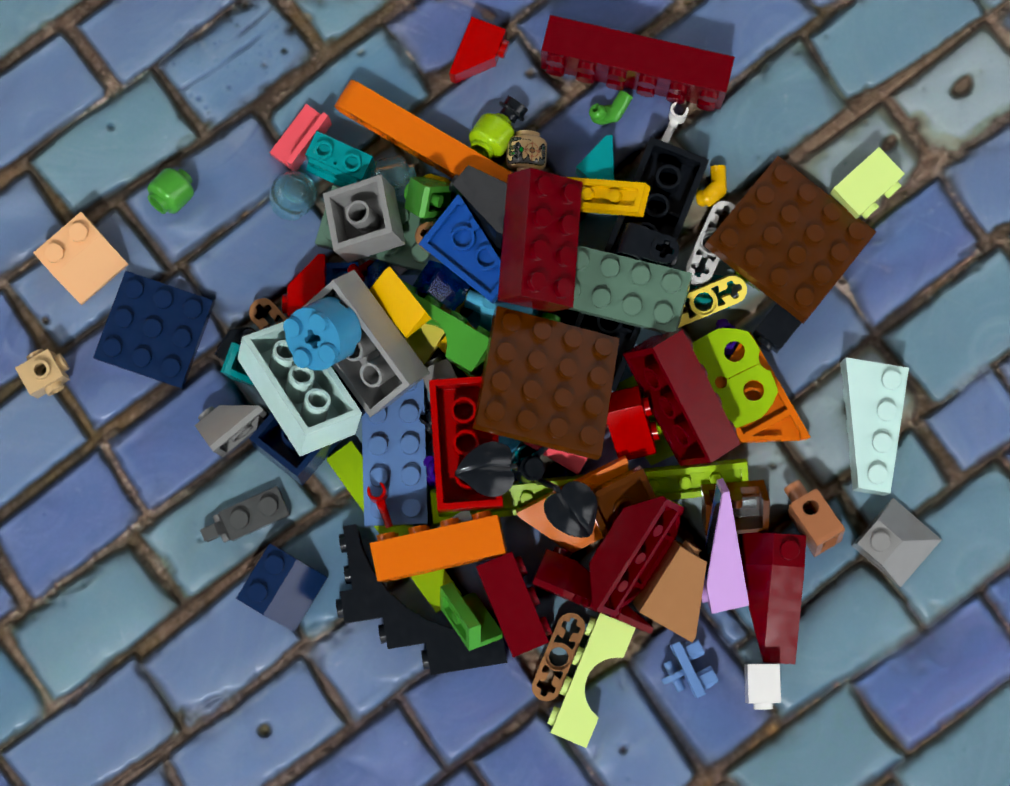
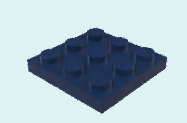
(154, 329)

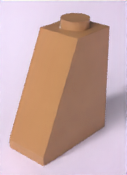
(675, 590)

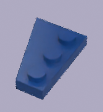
(465, 249)

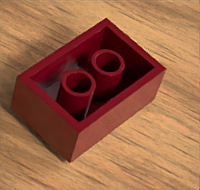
(514, 603)

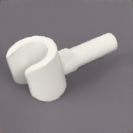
(675, 120)

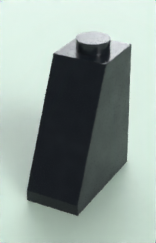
(485, 199)

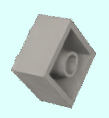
(364, 218)

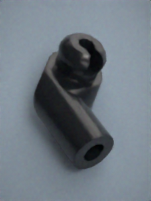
(234, 336)

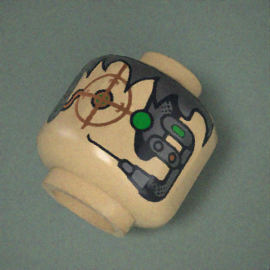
(526, 151)

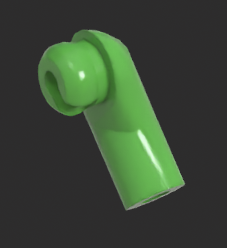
(610, 113)

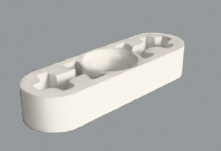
(694, 260)

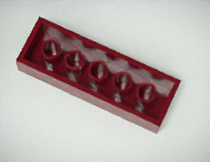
(636, 63)

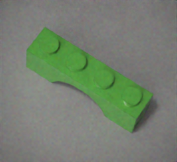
(465, 345)

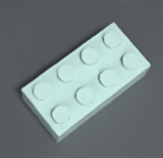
(305, 402)

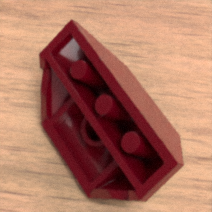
(632, 552)

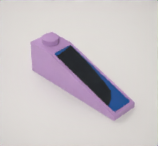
(724, 575)

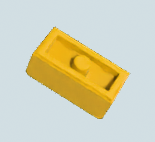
(399, 303)

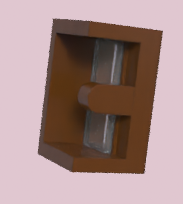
(749, 505)

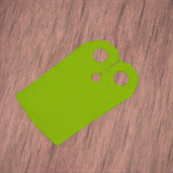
(736, 406)

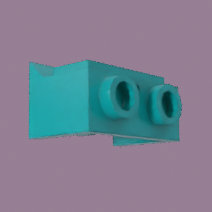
(337, 161)

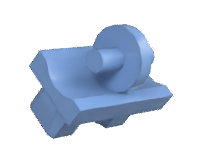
(697, 681)

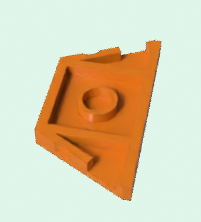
(781, 420)
(534, 513)

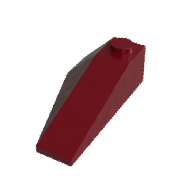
(571, 581)
(774, 587)

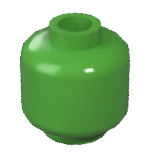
(170, 190)

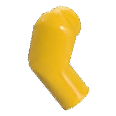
(716, 189)

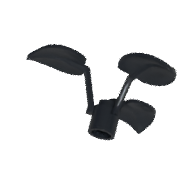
(491, 474)

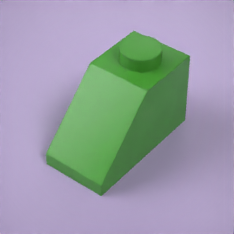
(427, 197)

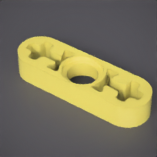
(727, 298)

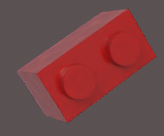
(630, 424)

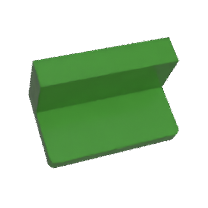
(469, 617)

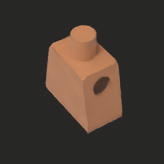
(822, 528)

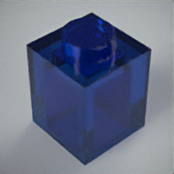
(442, 285)

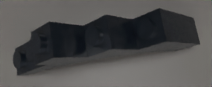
(401, 625)

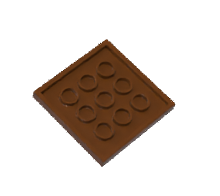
(790, 239)
(546, 383)

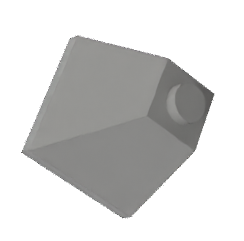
(229, 425)
(896, 542)

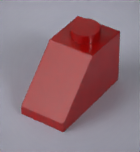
(479, 50)
(305, 285)

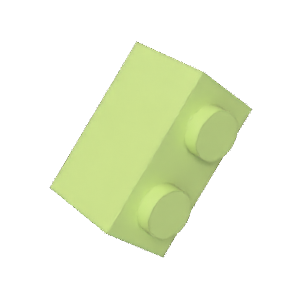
(867, 184)

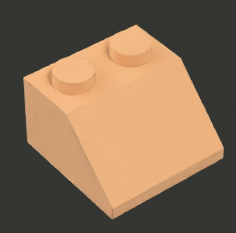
(81, 258)

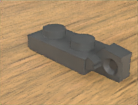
(247, 516)

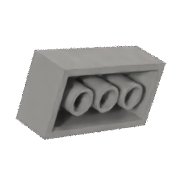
(383, 360)

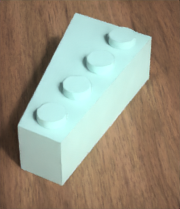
(874, 414)

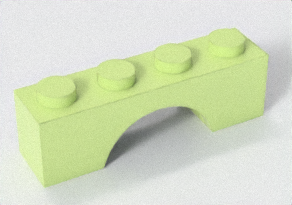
(606, 640)

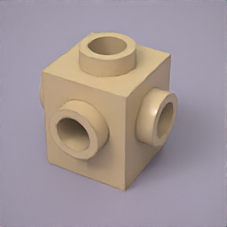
(43, 373)

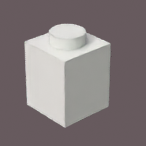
(762, 685)

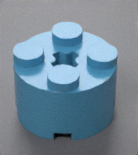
(322, 334)

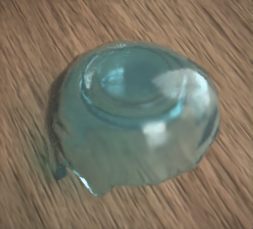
(292, 195)

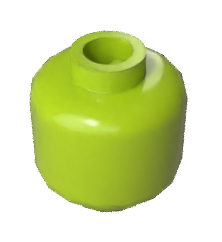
(491, 135)

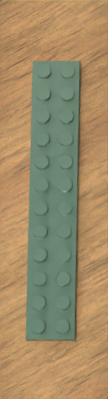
(604, 282)

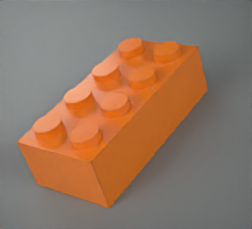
(438, 548)

